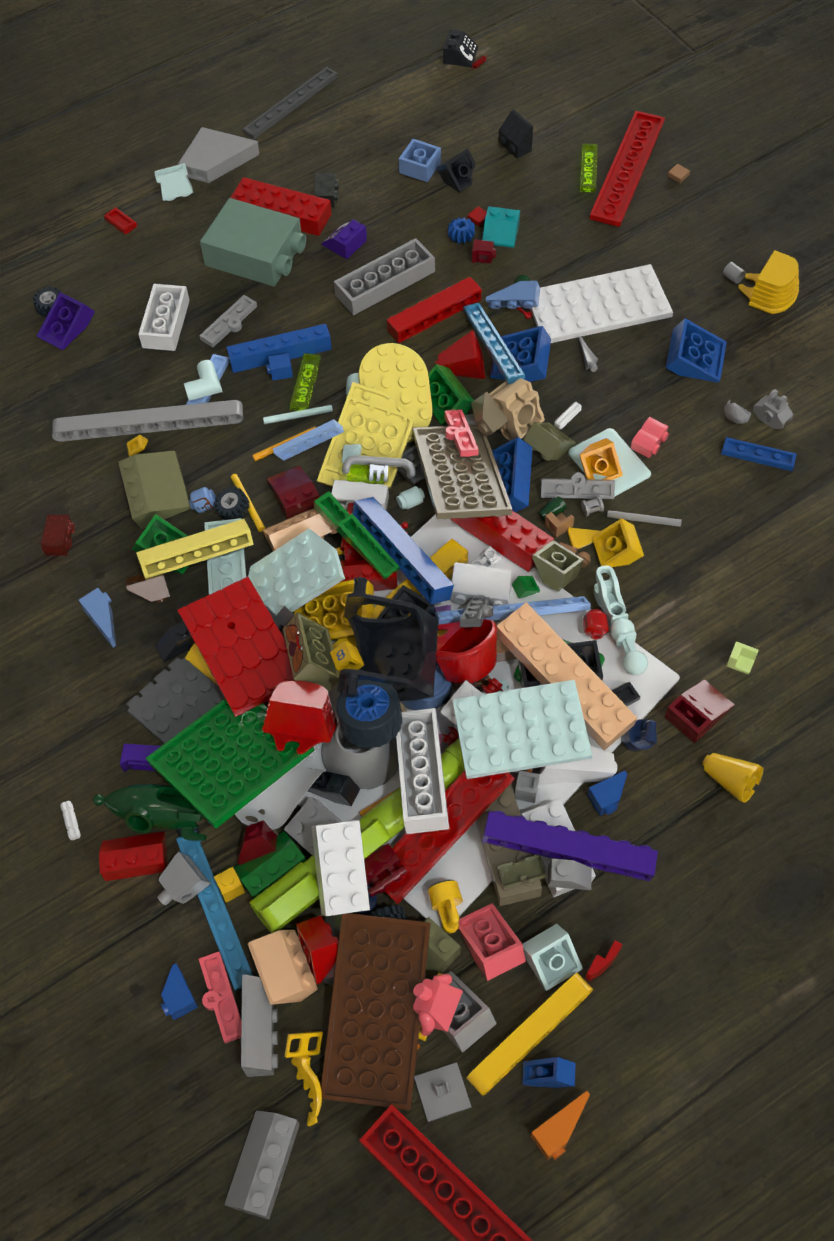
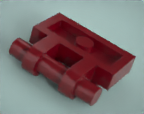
(380, 863)

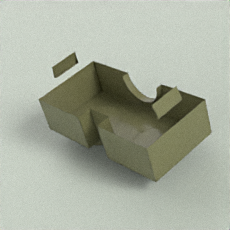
(530, 869)

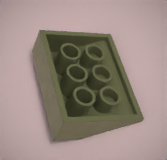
(154, 486)

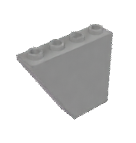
(216, 154)

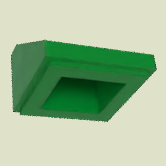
(525, 586)

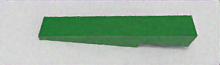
(355, 534)

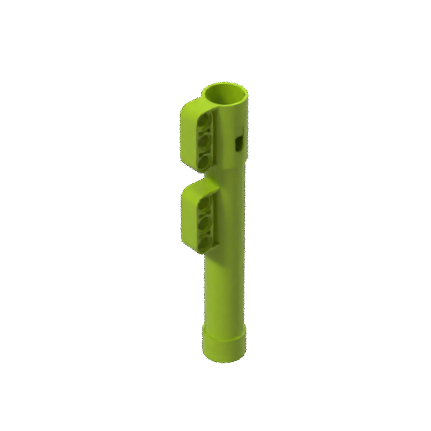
(299, 886)

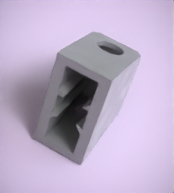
(181, 880)

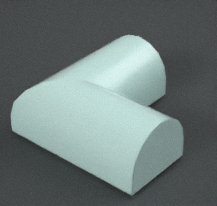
(206, 385)

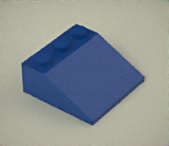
(530, 351)
(695, 352)

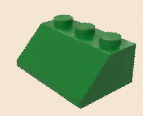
(447, 393)
(268, 869)

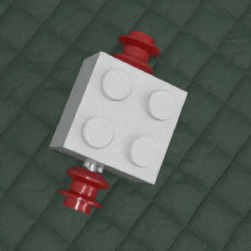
(465, 690)

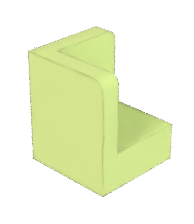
(742, 658)

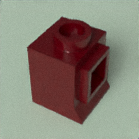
(483, 251)

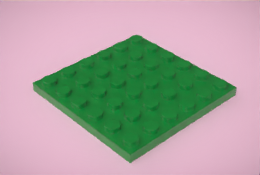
(224, 761)

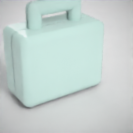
(632, 468)

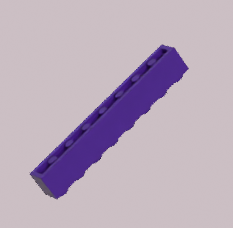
(564, 844)

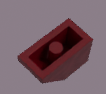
(256, 842)

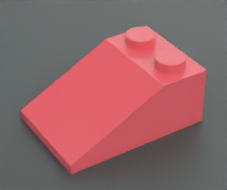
(491, 941)

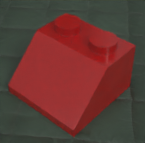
(318, 946)

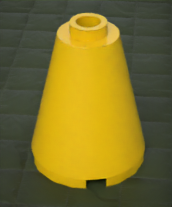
(734, 774)

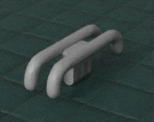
(379, 465)

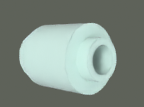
(410, 498)

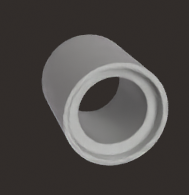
(734, 272)

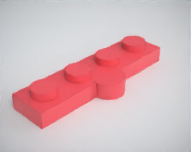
(460, 432)
(221, 997)

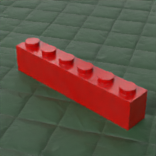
(433, 309)

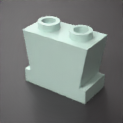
(174, 182)

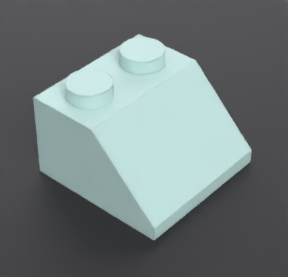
(552, 956)

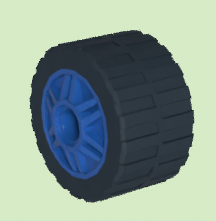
(372, 716)

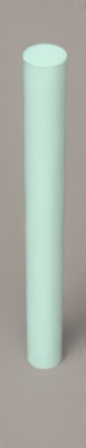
(298, 414)

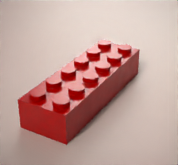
(310, 209)
(509, 536)

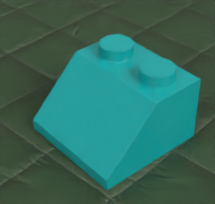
(501, 226)

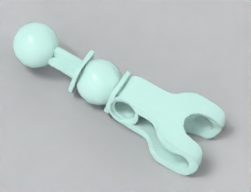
(621, 628)

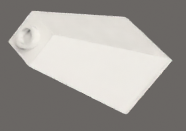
(590, 770)

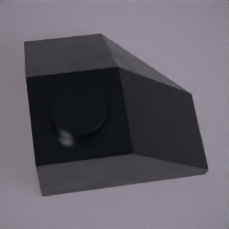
(458, 171)

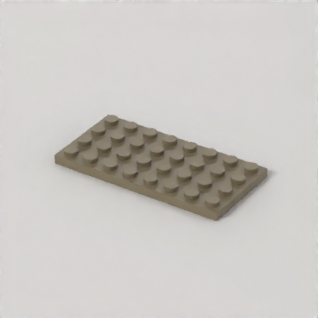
(461, 484)

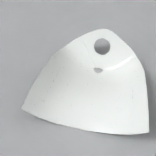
(280, 797)

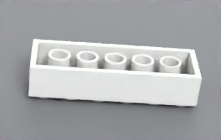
(421, 772)

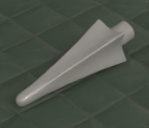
(589, 358)

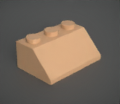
(282, 967)

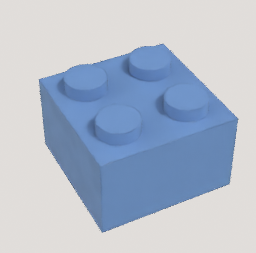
(419, 160)

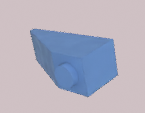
(98, 609)

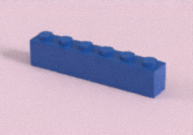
(296, 343)

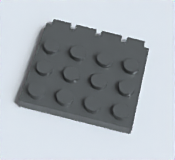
(174, 700)

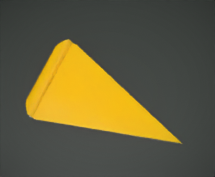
(581, 537)

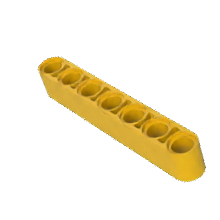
(529, 1034)

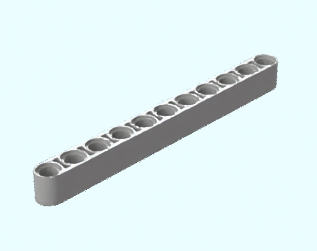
(147, 420)

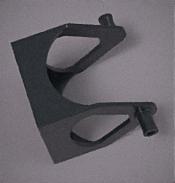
(392, 649)

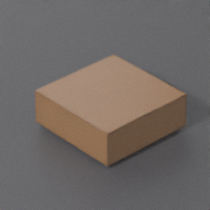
(678, 173)

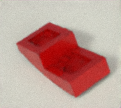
(600, 964)

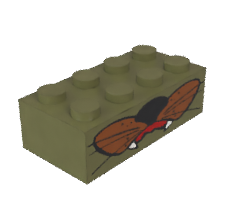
(310, 651)

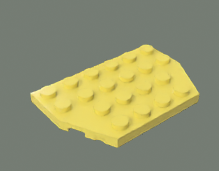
(376, 424)

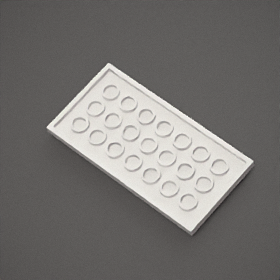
(601, 303)

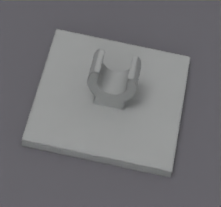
(442, 1092)

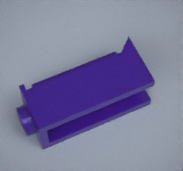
(135, 756)

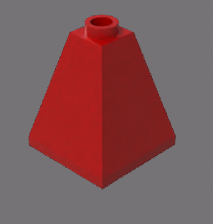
(464, 357)

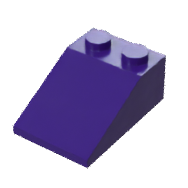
(65, 321)

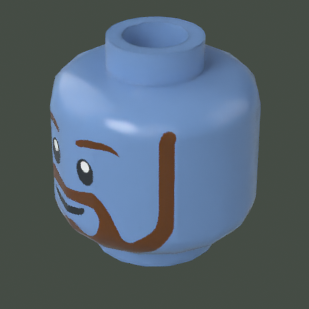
(202, 500)

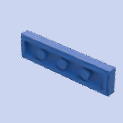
(759, 454)

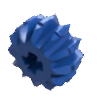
(461, 230)

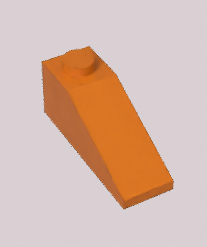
(556, 1132)

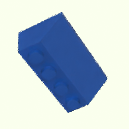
(515, 470)

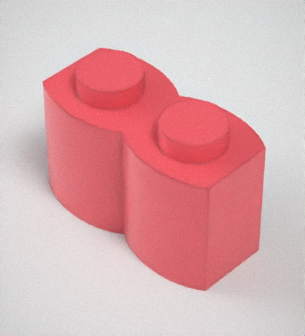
(649, 437)

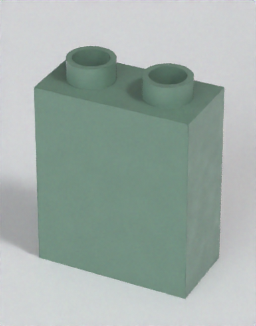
(252, 242)

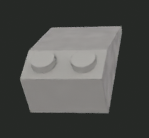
(470, 1019)

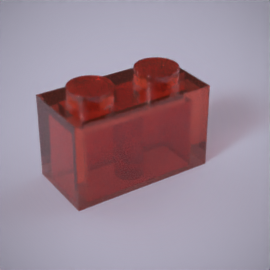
(57, 535)

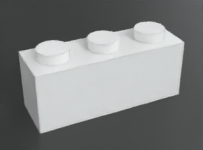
(348, 492)

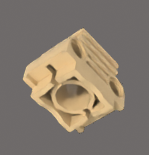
(519, 406)

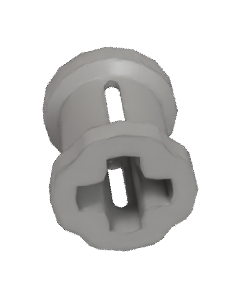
(592, 506)

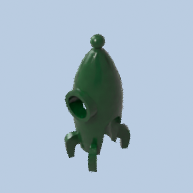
(153, 807)

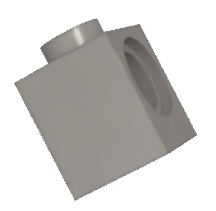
(527, 786)

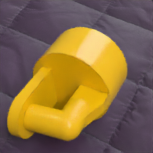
(444, 898)

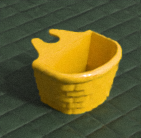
(775, 286)

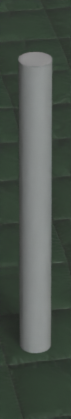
(644, 518)

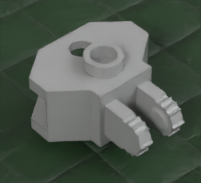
(773, 409)

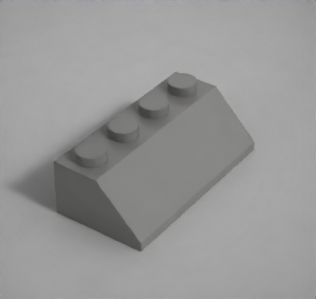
(257, 1029)
(262, 1164)

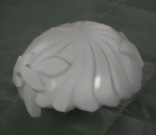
(736, 413)

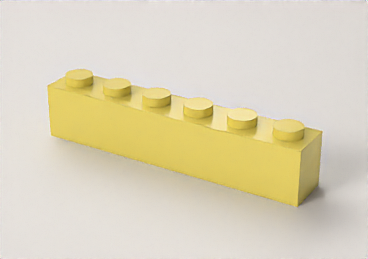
(194, 548)

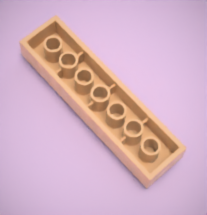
(554, 661)

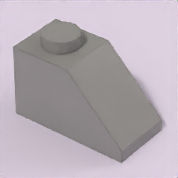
(569, 874)

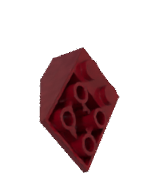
(698, 710)

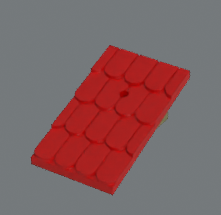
(239, 644)

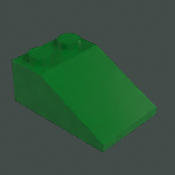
(159, 533)

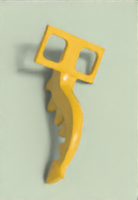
(302, 1062)

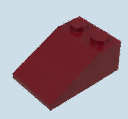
(293, 491)

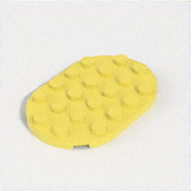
(402, 376)

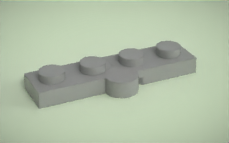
(228, 321)
(577, 487)

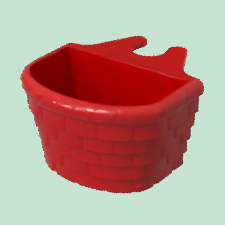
(467, 651)
(300, 714)

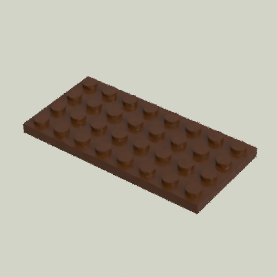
(372, 1012)

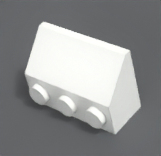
(481, 580)

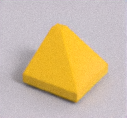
(136, 445)

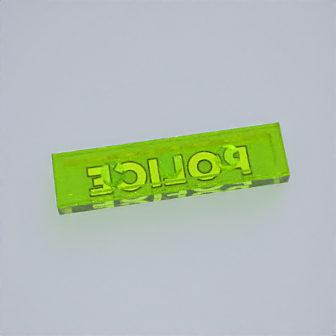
(588, 168)
(305, 382)

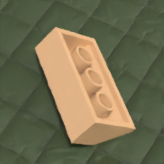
(287, 530)

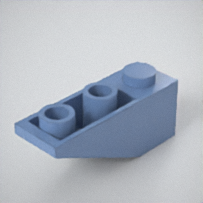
(520, 294)

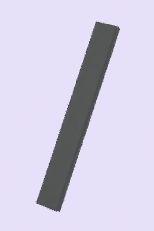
(290, 103)

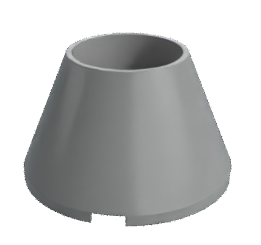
(366, 768)

